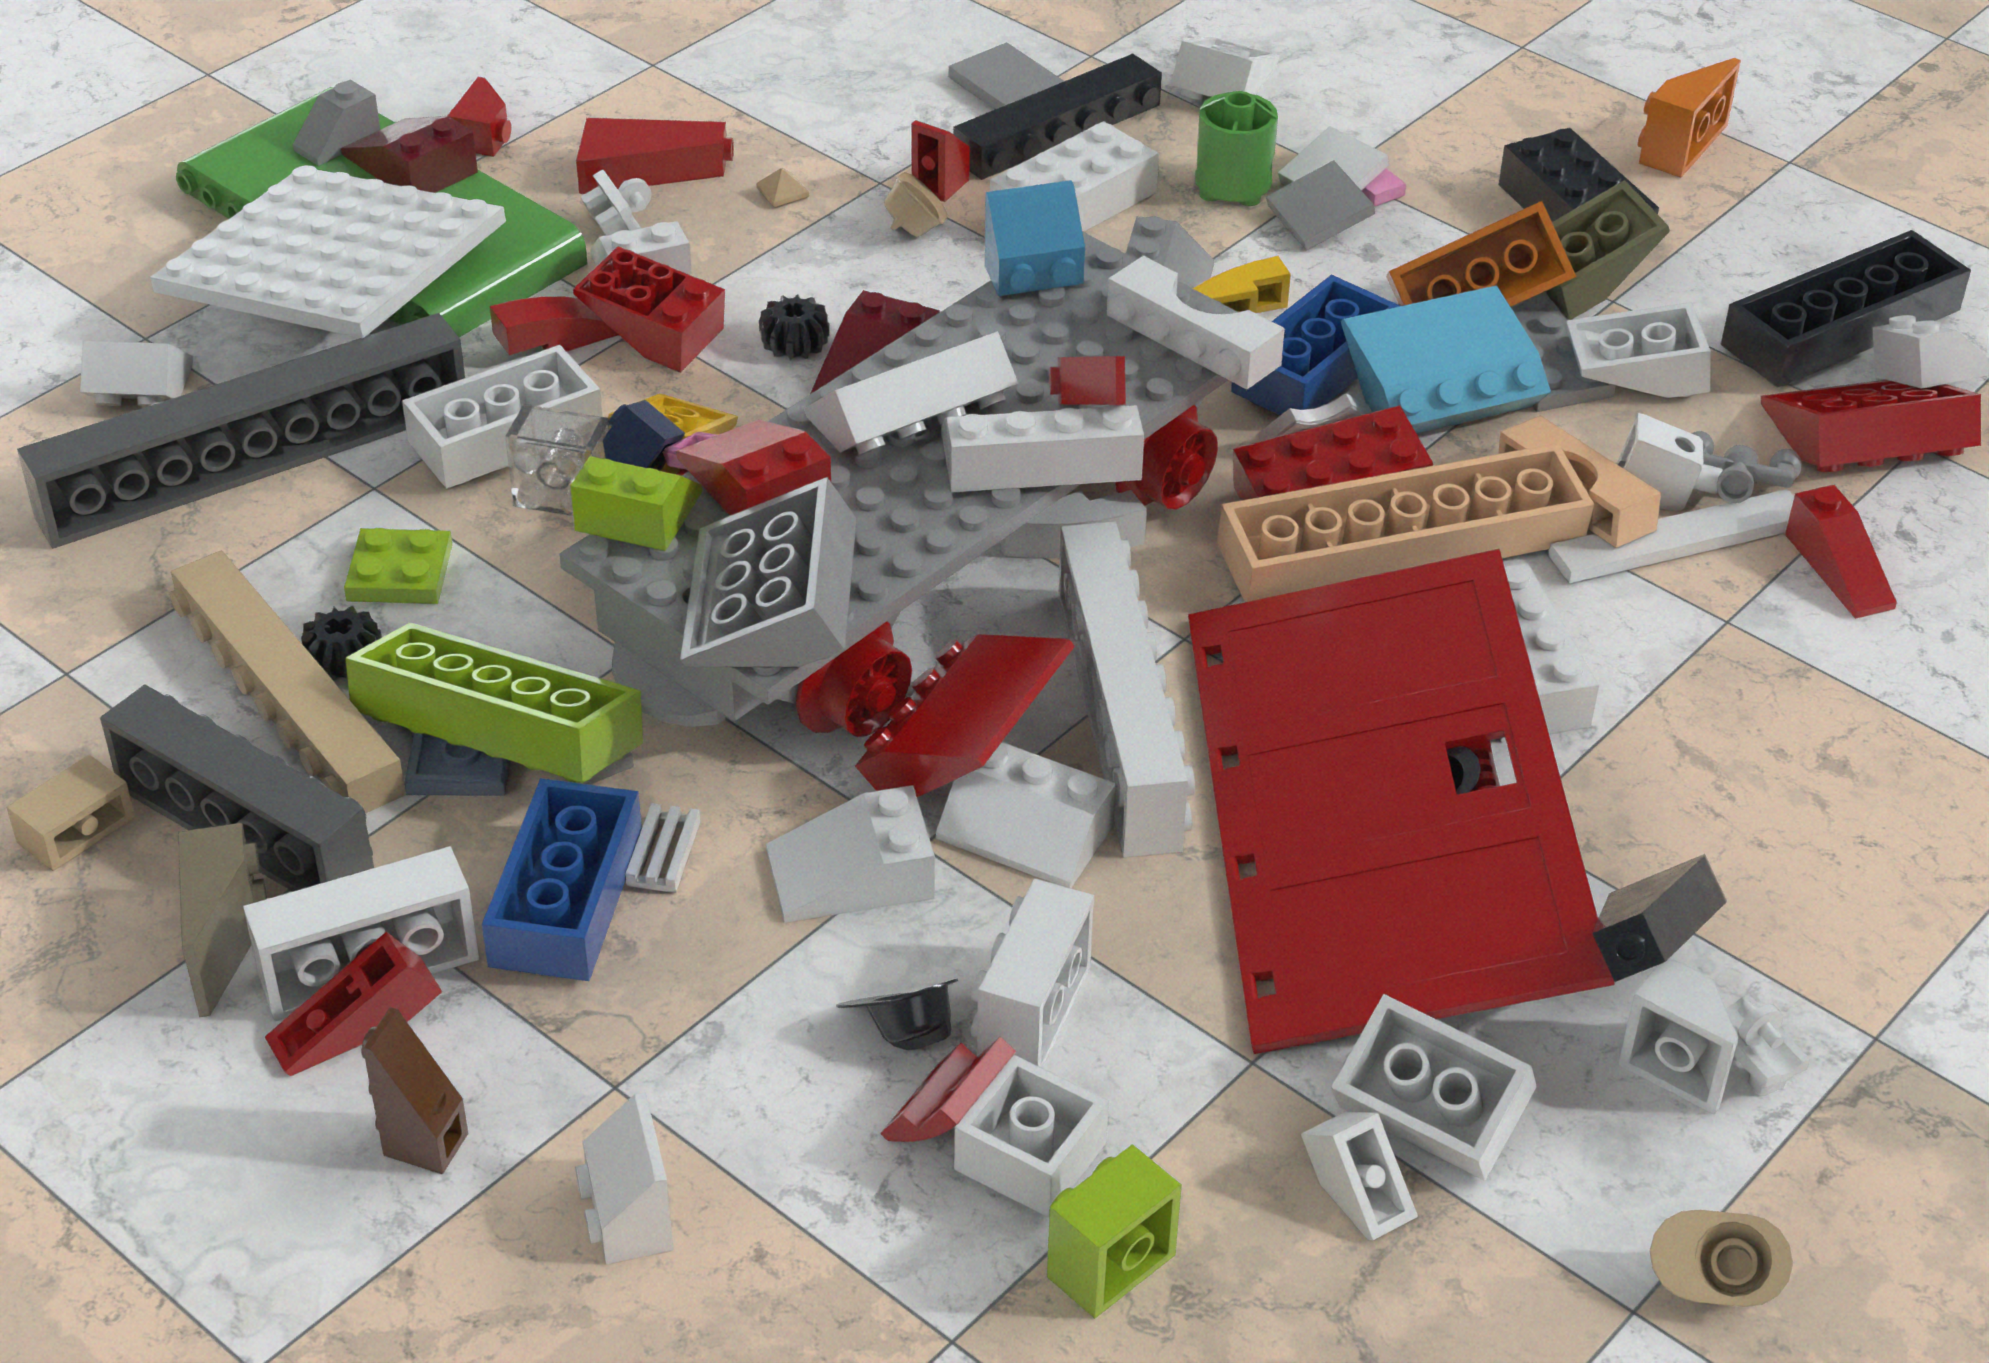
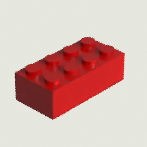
(1329, 455)

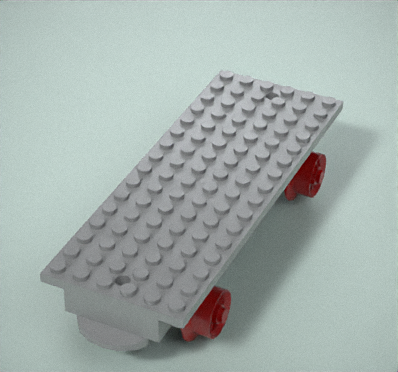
(907, 518)

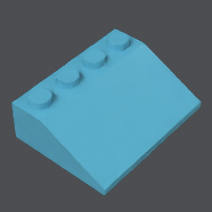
(1446, 359)

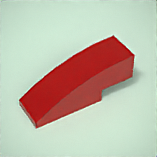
(546, 323)

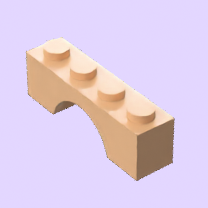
(1622, 502)

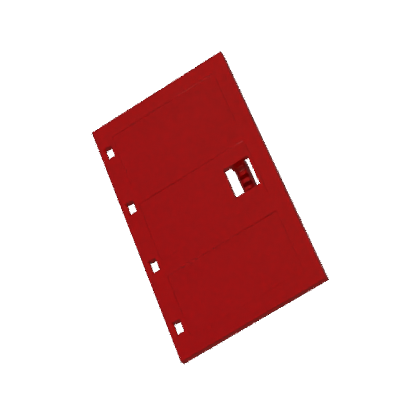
(1353, 812)

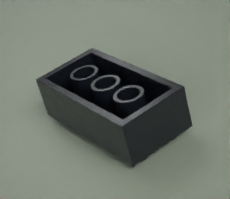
(1559, 172)

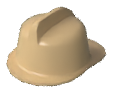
(914, 206)
(1721, 1258)

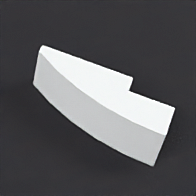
(1042, 533)

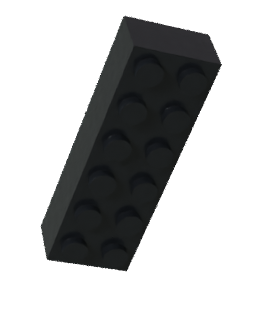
(1833, 308)

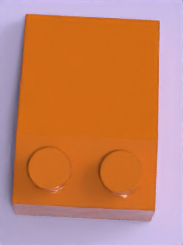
(1687, 117)

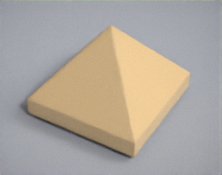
(782, 188)

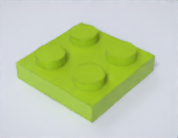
(398, 566)

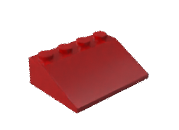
(1875, 422)
(960, 710)

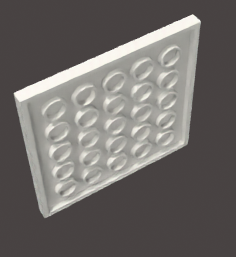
(329, 251)

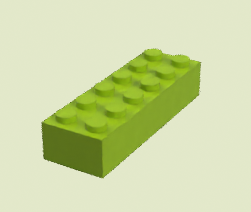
(496, 701)

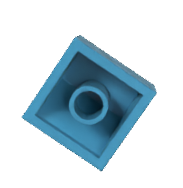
(1033, 238)

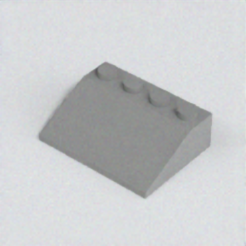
(772, 583)

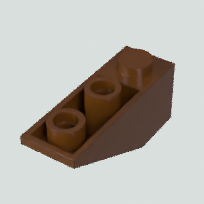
(413, 1099)

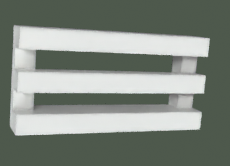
(669, 821)

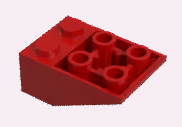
(654, 307)

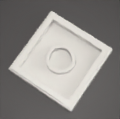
(1355, 158)

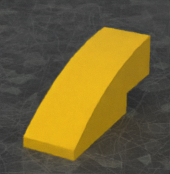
(1252, 286)

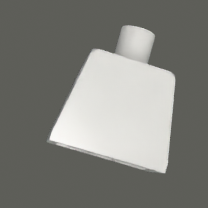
(1667, 461)

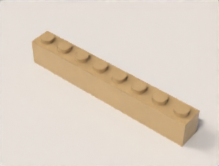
(286, 682)

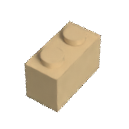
(71, 812)

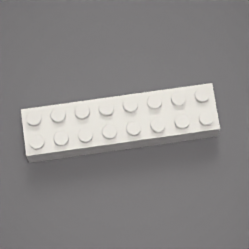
(1124, 690)

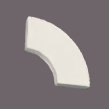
(1299, 420)

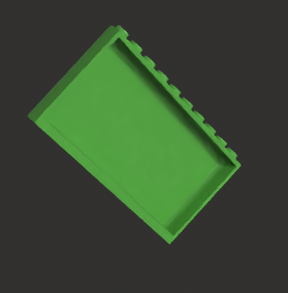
(508, 265)

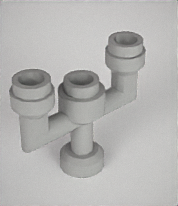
(1743, 468)

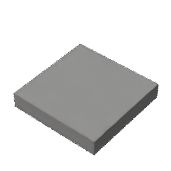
(1320, 205)

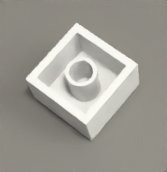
(1030, 1134)

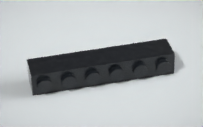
(1059, 113)

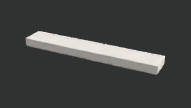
(1676, 537)

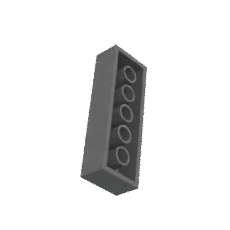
(216, 778)

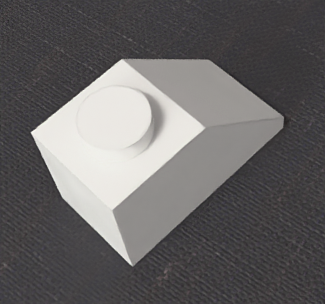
(1360, 1172)

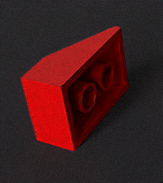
(755, 464)

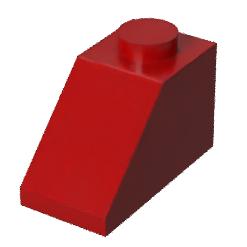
(485, 115)
(939, 159)

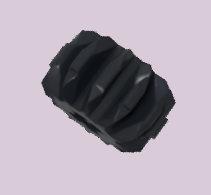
(794, 327)
(337, 636)

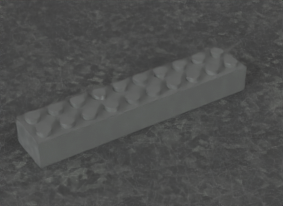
(235, 431)

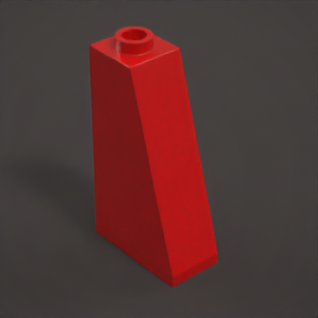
(652, 151)

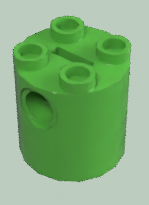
(1235, 147)

